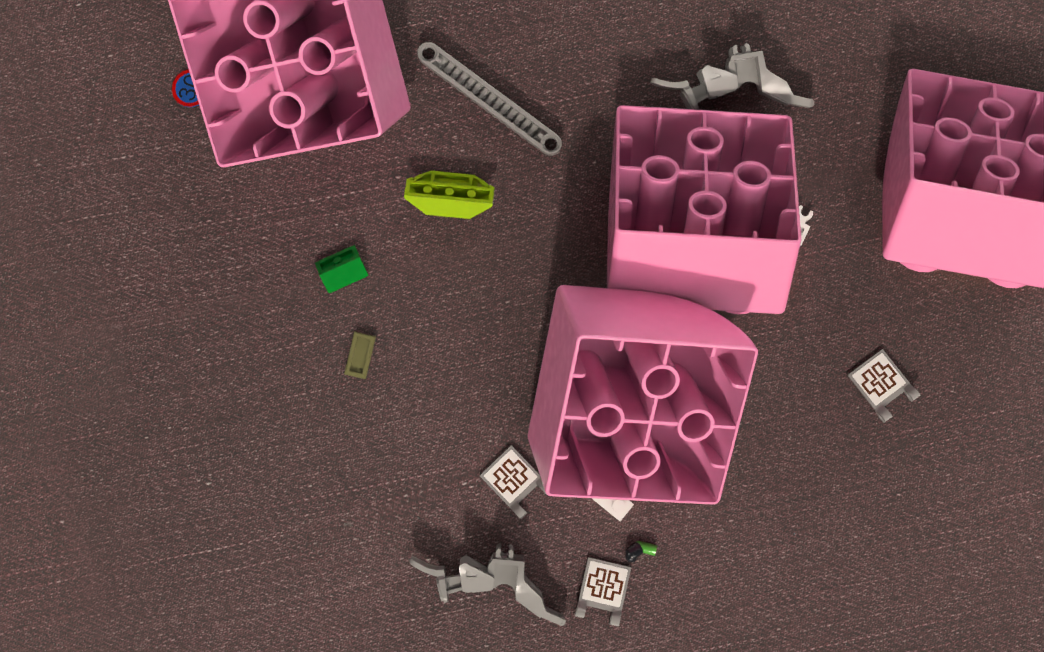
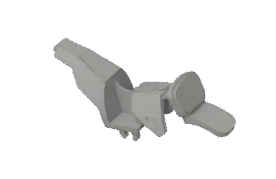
(739, 69)
(501, 569)

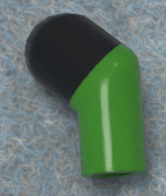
(639, 548)

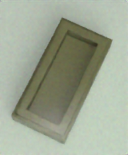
(360, 355)

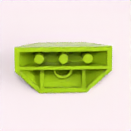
(449, 194)

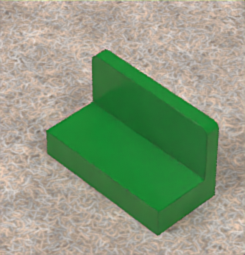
(341, 269)

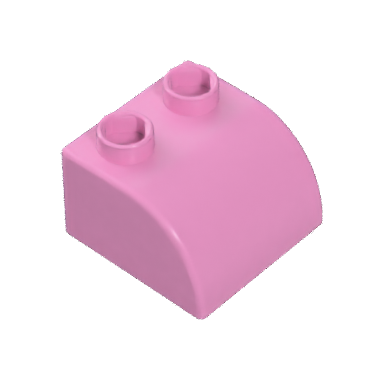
(290, 73)
(966, 180)
(704, 207)
(638, 397)

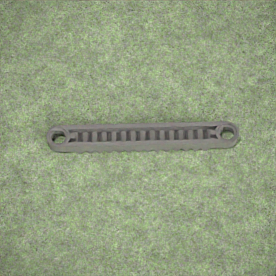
(489, 99)

